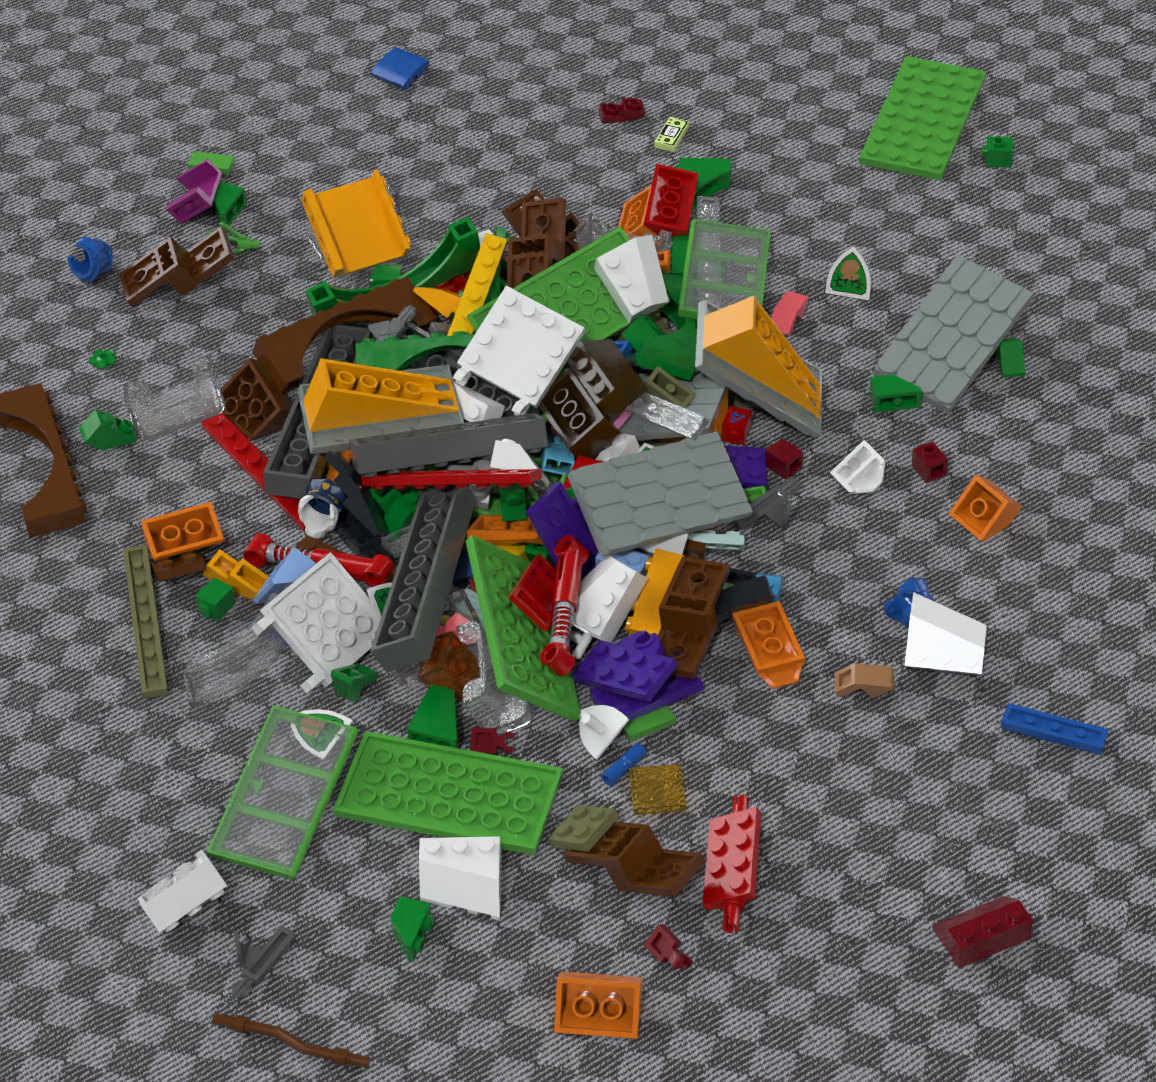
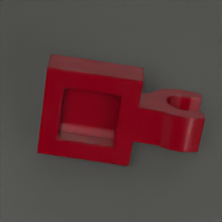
(664, 946)

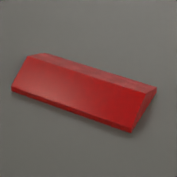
(670, 200)

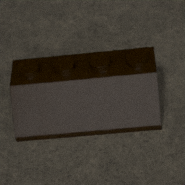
(606, 375)

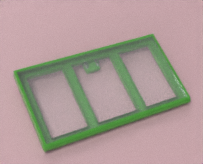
(723, 265)
(282, 792)

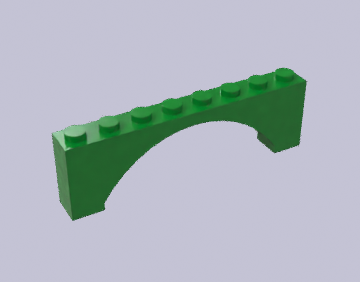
(713, 176)
(448, 260)
(676, 350)
(400, 354)

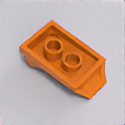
(499, 532)
(770, 643)

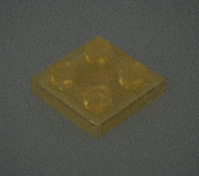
(657, 789)

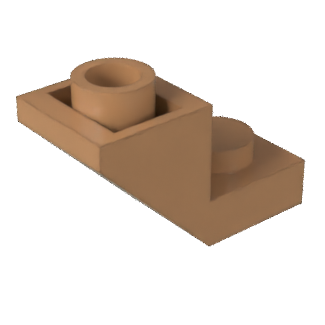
(871, 678)

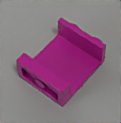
(201, 185)

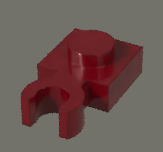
(486, 740)

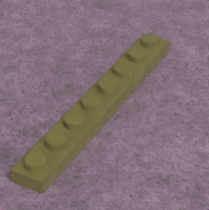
(145, 622)

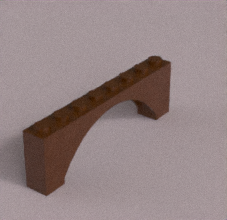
(284, 350)
(58, 500)

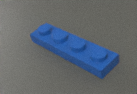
(1054, 728)

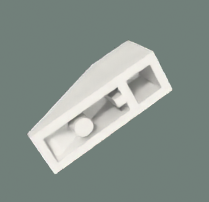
(477, 406)

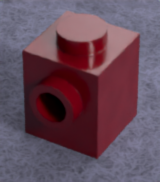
(784, 458)
(929, 462)

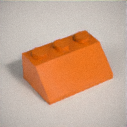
(634, 214)
(181, 531)
(598, 1004)

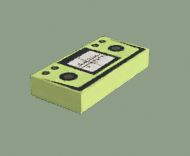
(671, 134)

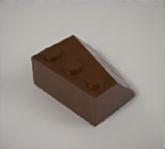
(255, 402)

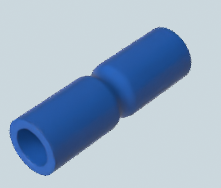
(622, 765)

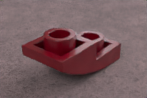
(627, 110)

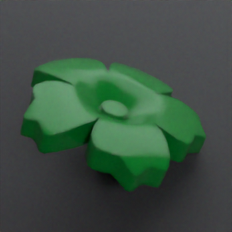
(102, 359)

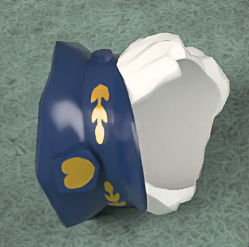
(321, 507)

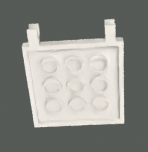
(519, 348)
(322, 619)

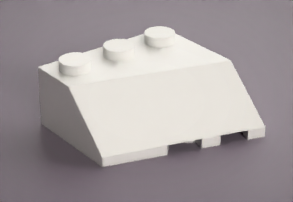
(633, 277)
(513, 456)
(607, 597)
(943, 639)
(462, 873)
(183, 893)

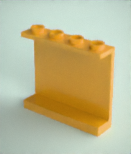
(356, 225)

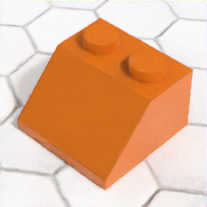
(984, 508)

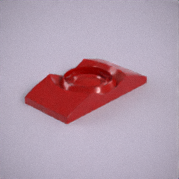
(535, 592)

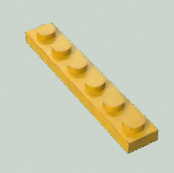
(478, 282)

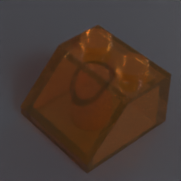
(449, 665)

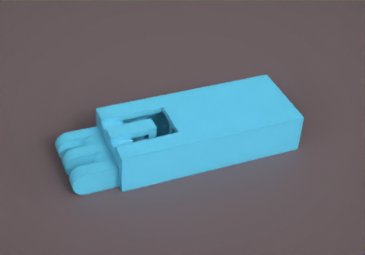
(556, 451)

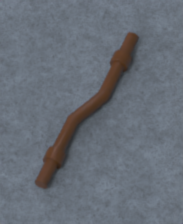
(340, 1056)

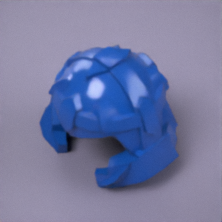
(97, 259)
(900, 605)

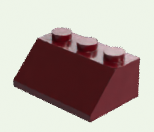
(984, 930)

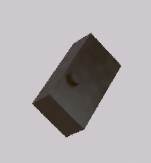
(577, 417)

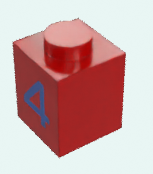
(736, 425)

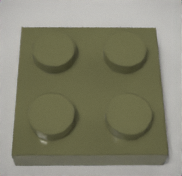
(583, 828)

